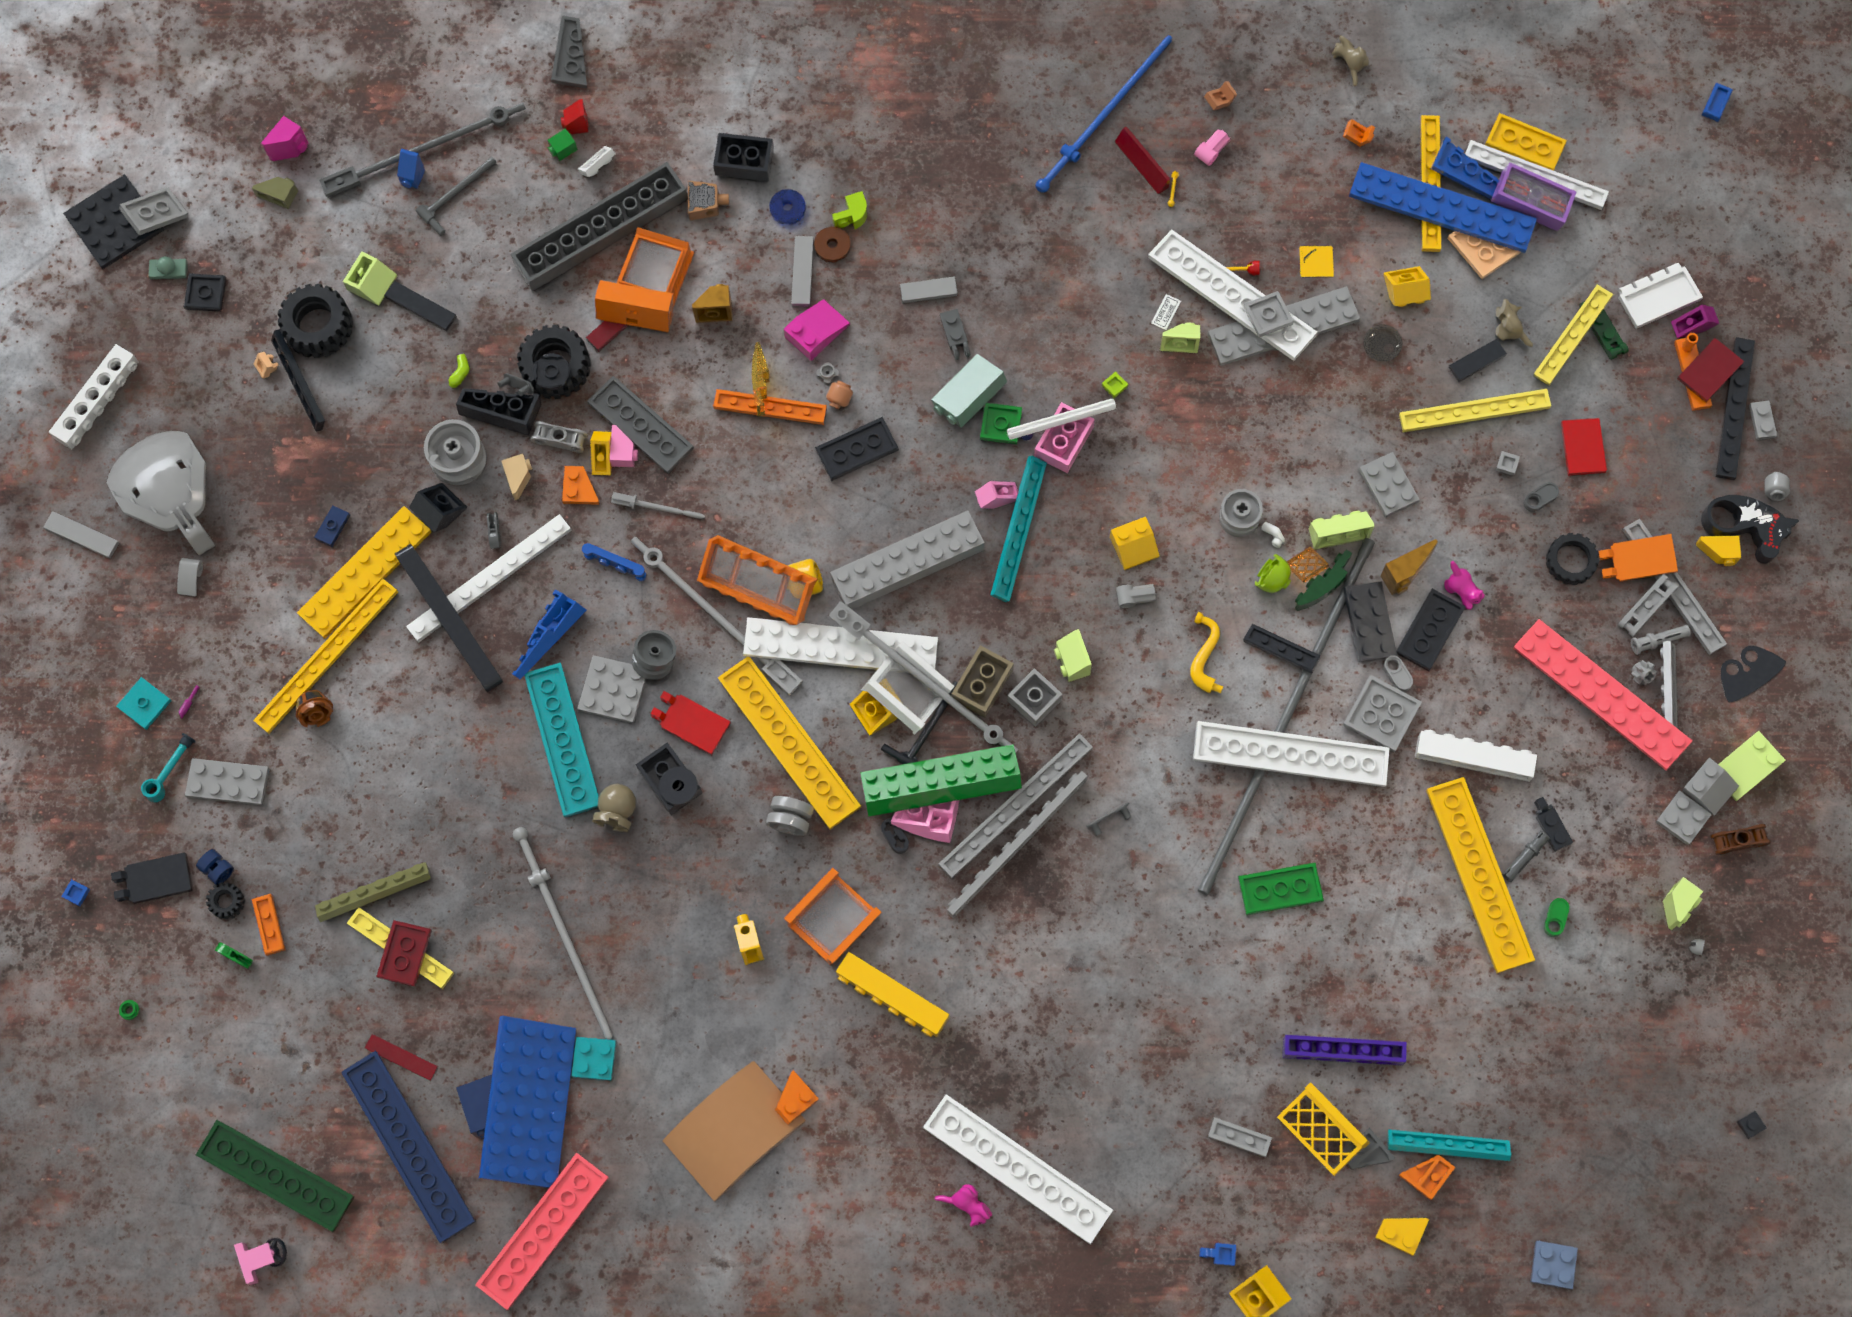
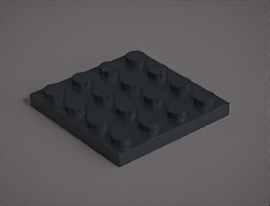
(104, 226)

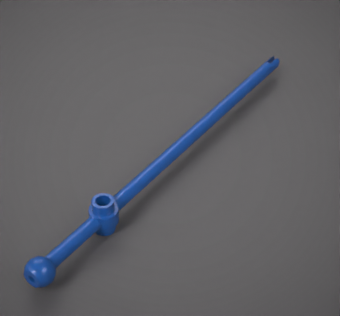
(1071, 153)

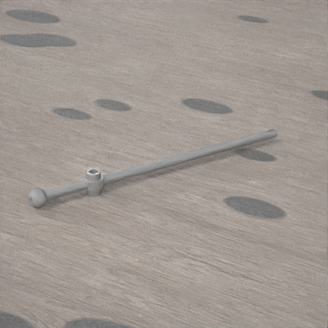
(539, 878)

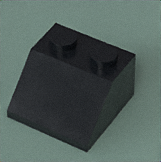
(437, 506)

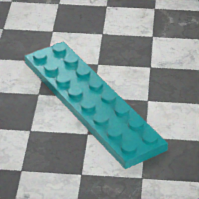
(562, 739)

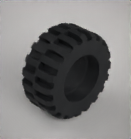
(305, 301)
(549, 340)

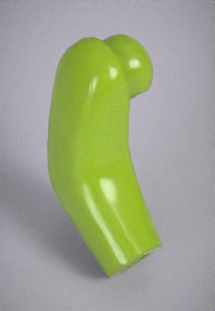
(461, 372)

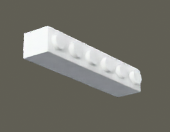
(1475, 755)

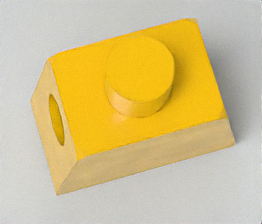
(748, 940)

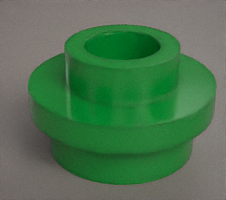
(123, 1009)

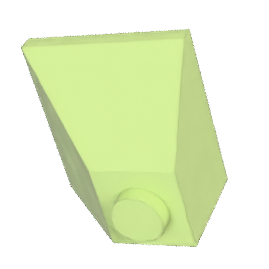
(1181, 338)

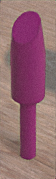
(187, 703)

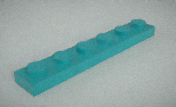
(1449, 1145)

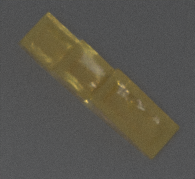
(760, 376)

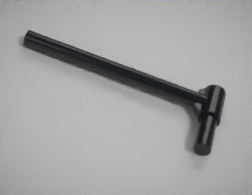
(910, 757)

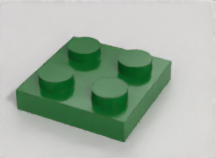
(997, 420)

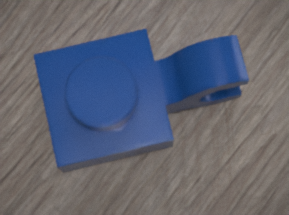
(1223, 1254)

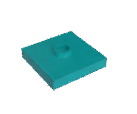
(143, 703)

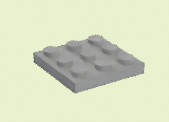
(612, 690)
(1382, 713)

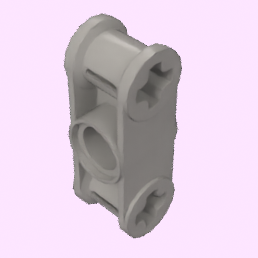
(572, 438)

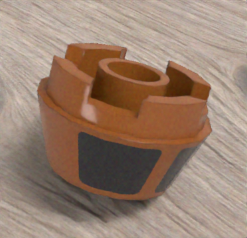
(313, 708)

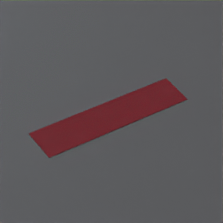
(401, 1057)

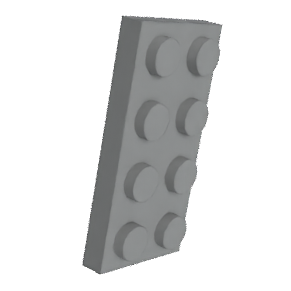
(227, 781)

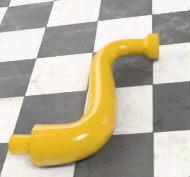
(1196, 671)

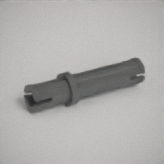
(1532, 849)

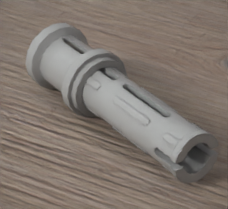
(1651, 641)

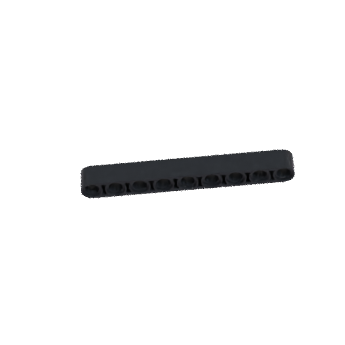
(449, 618)

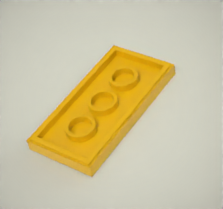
(1525, 142)

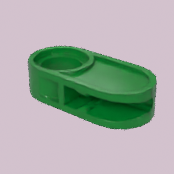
(1557, 913)
(233, 955)

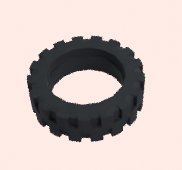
(1578, 541)

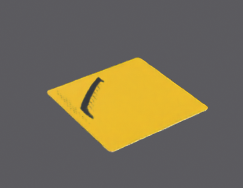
(1316, 261)

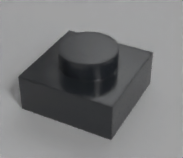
(1751, 1125)

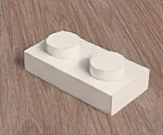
(601, 158)

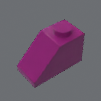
(1695, 321)

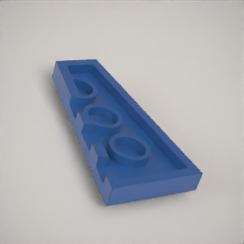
(1460, 168)

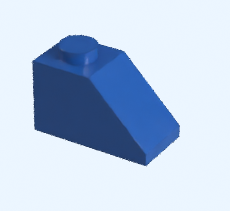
(410, 169)

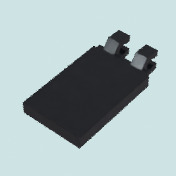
(154, 879)

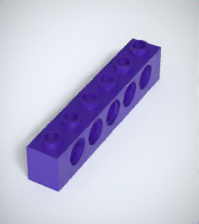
(1344, 1050)

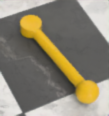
(1171, 203)

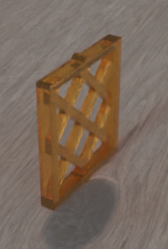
(1314, 572)

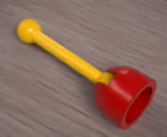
(1253, 268)

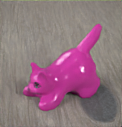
(1462, 584)
(967, 1201)

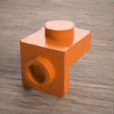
(1358, 133)

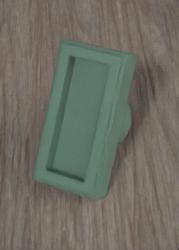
(167, 268)

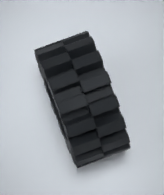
(217, 892)

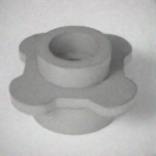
(832, 372)

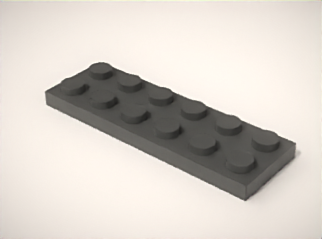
(640, 424)

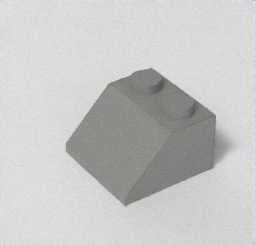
(1711, 787)

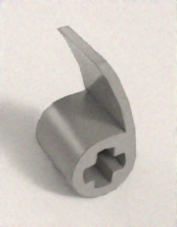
(187, 576)

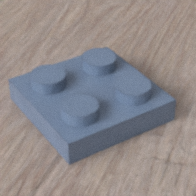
(1554, 1265)

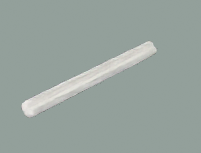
(1061, 419)

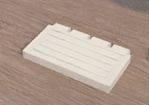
(1660, 296)

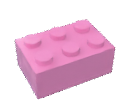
(1062, 443)

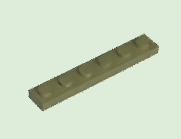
(372, 892)

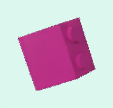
(285, 141)

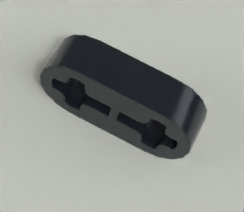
(891, 838)

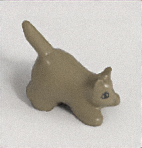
(1355, 57)
(1510, 324)

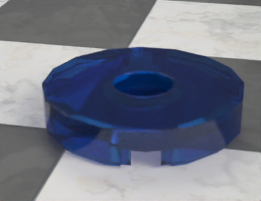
(787, 197)

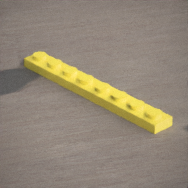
(1475, 410)

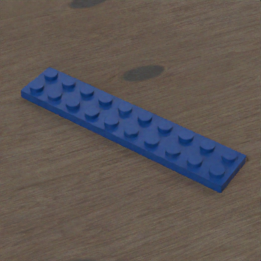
(1443, 207)

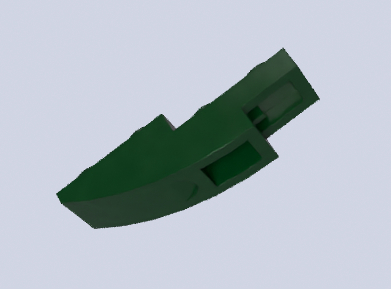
(1323, 586)

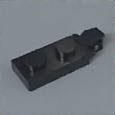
(1552, 825)

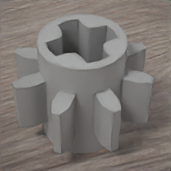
(1643, 672)

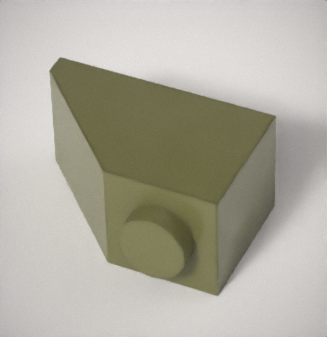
(277, 191)

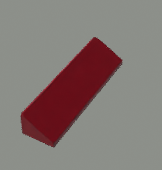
(1142, 160)

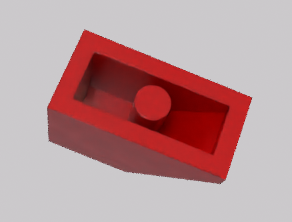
(575, 118)

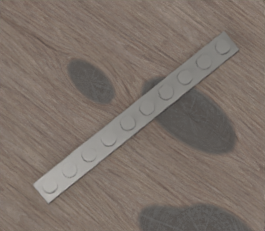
(1015, 806)
(1011, 849)

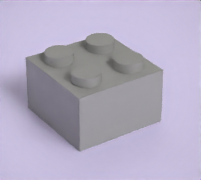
(1034, 697)

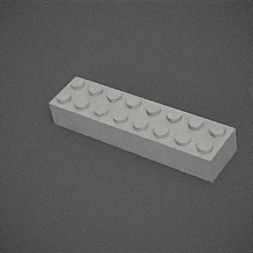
(907, 560)

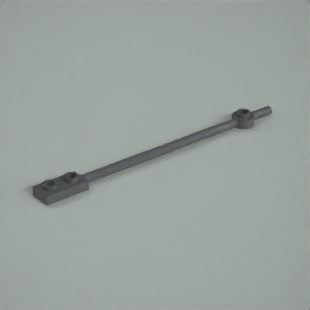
(349, 177)

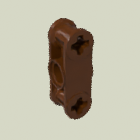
(1753, 838)

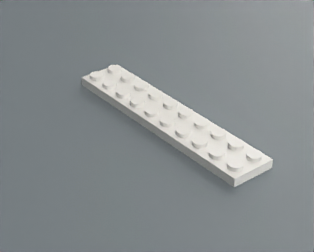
(1224, 290)
(827, 644)
(1291, 753)
(1018, 1169)

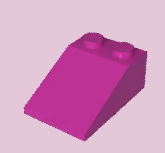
(815, 329)

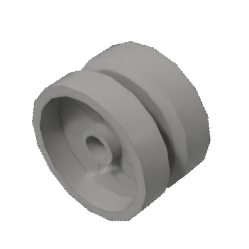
(1240, 512)
(789, 815)

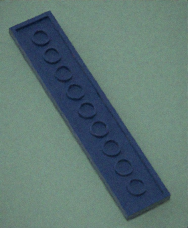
(408, 1147)

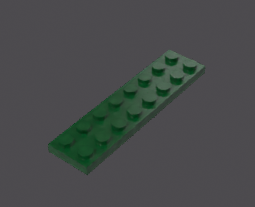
(275, 1175)

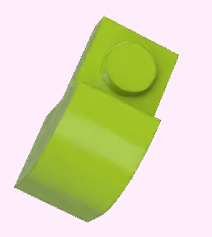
(855, 214)

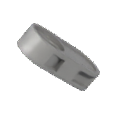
(1401, 677)

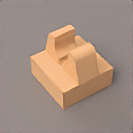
(264, 364)

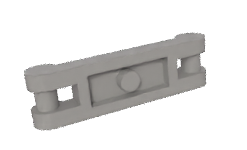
(1648, 605)

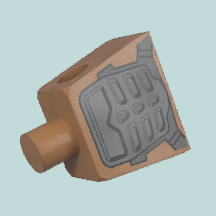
(704, 200)

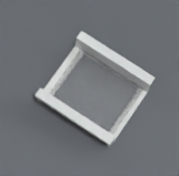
(903, 692)

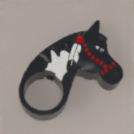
(1754, 517)

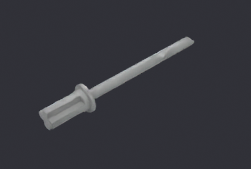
(631, 501)

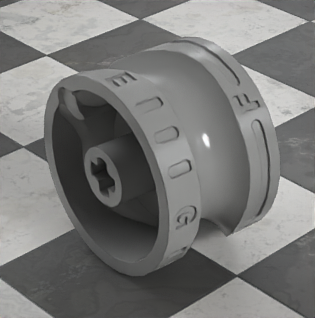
(455, 452)

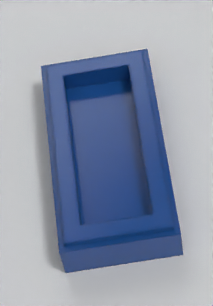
(1717, 102)

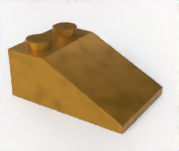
(1402, 570)

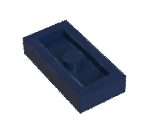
(332, 526)

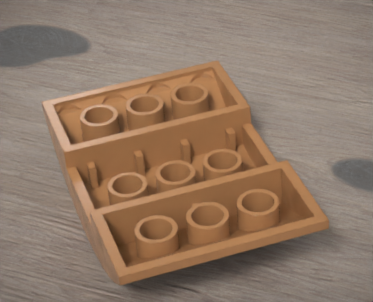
(731, 1130)

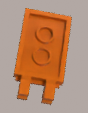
(1640, 558)

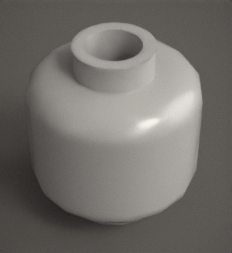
(1777, 486)

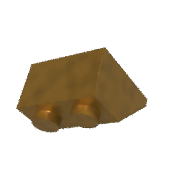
(713, 305)

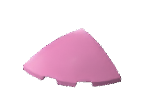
(930, 821)

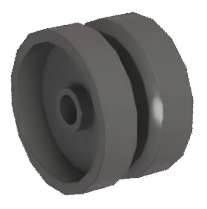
(653, 654)

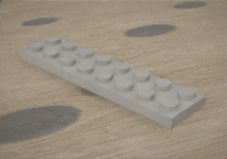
(1320, 312)

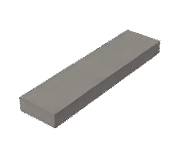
(802, 271)
(81, 535)

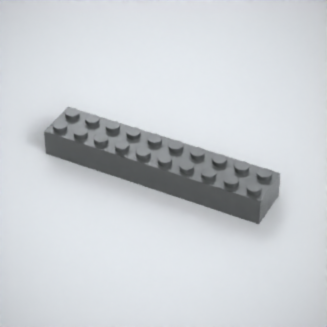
(599, 226)

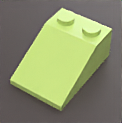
(1751, 763)

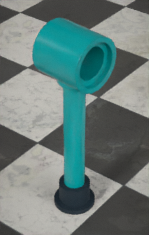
(185, 742)

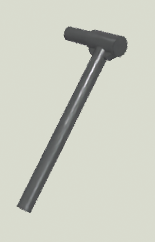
(427, 212)

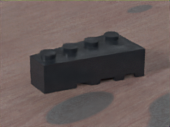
(500, 408)

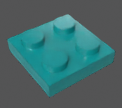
(594, 1058)

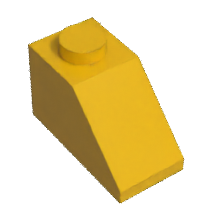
(600, 453)
(1721, 548)

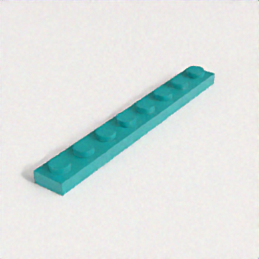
(1018, 529)

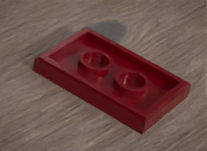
(1710, 370)
(404, 953)

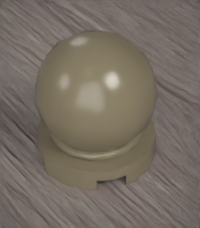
(615, 806)

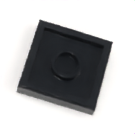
(205, 292)

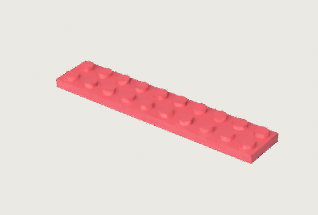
(1602, 694)

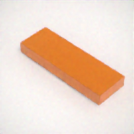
(268, 924)

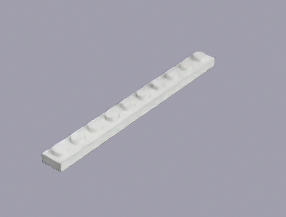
(494, 574)

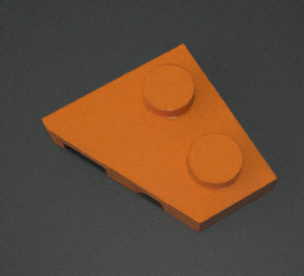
(577, 487)
(795, 1098)
(1428, 1176)

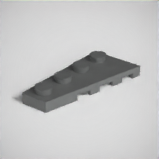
(569, 55)

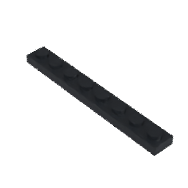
(1735, 411)

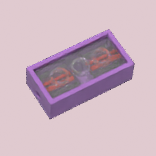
(1533, 196)

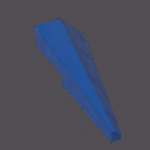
(558, 619)

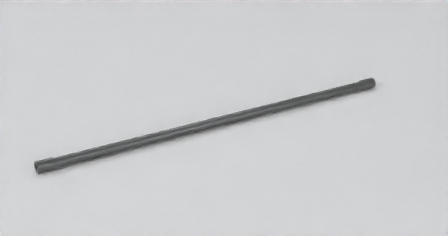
(1210, 876)

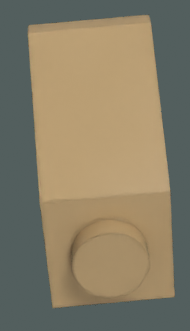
(517, 473)

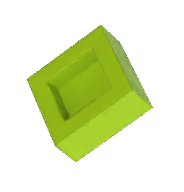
(1114, 384)

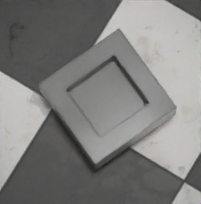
(1507, 463)

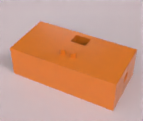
(634, 306)

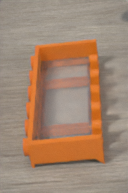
(756, 580)

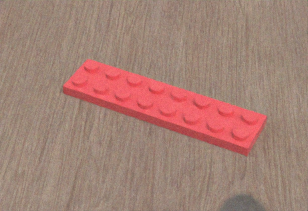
(542, 1231)

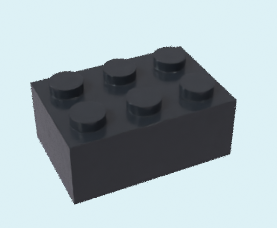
(743, 157)
(655, 765)

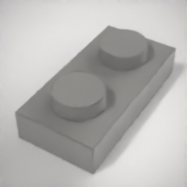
(1763, 420)

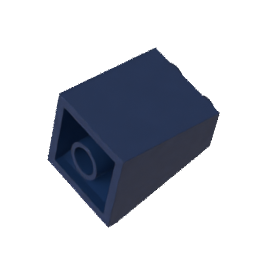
(474, 1101)

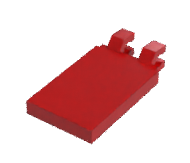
(691, 722)

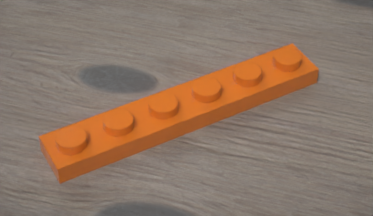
(773, 407)

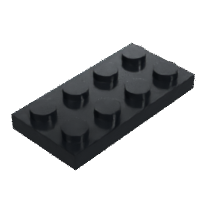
(1370, 621)

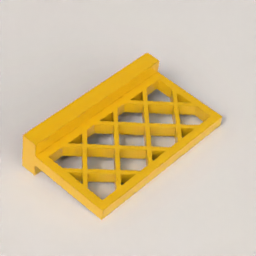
(1335, 1116)

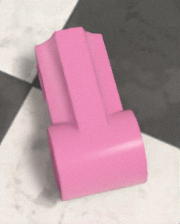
(1209, 151)

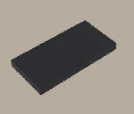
(856, 448)
(1430, 629)

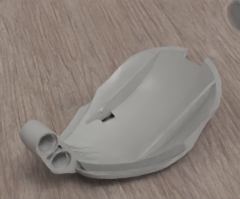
(168, 494)

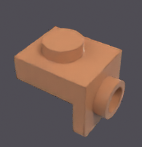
(1221, 97)

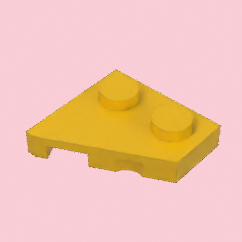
(1402, 1233)

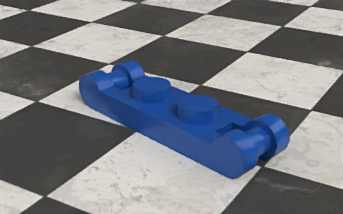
(607, 558)

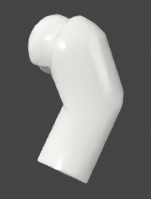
(1275, 532)

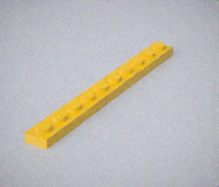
(326, 656)

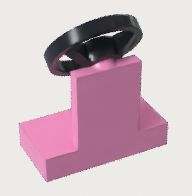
(259, 1257)

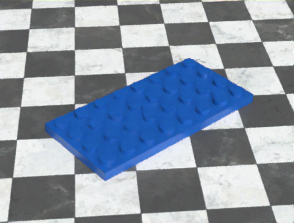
(527, 1102)

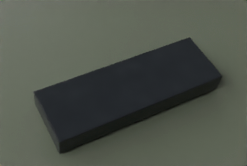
(1477, 360)

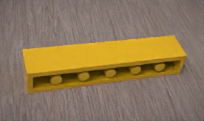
(892, 994)

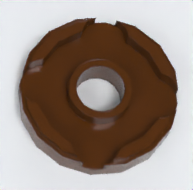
(832, 234)

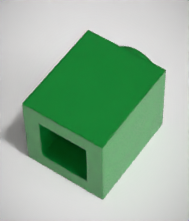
(561, 145)

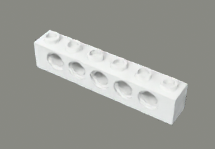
(93, 387)

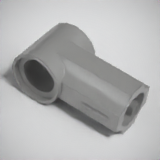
(1130, 596)

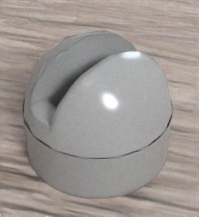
(1698, 946)

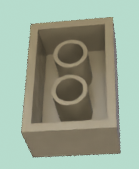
(982, 681)

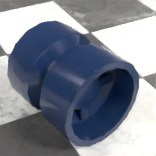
(213, 866)

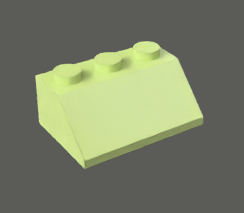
(1340, 529)

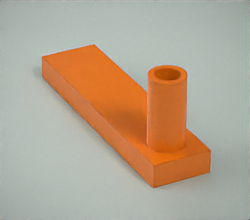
(1687, 352)

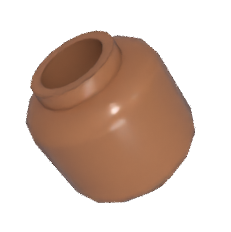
(839, 394)

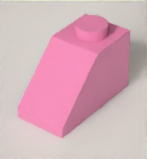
(622, 449)
(996, 494)

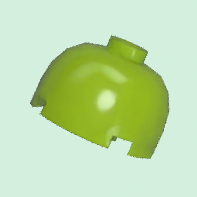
(1274, 575)

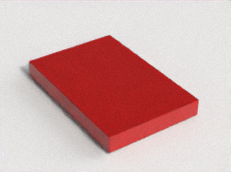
(1583, 446)

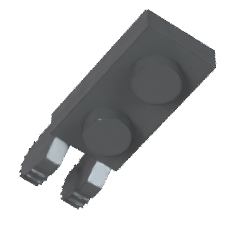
(954, 332)

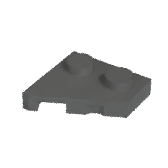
(1372, 1154)

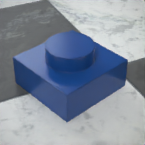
(75, 893)

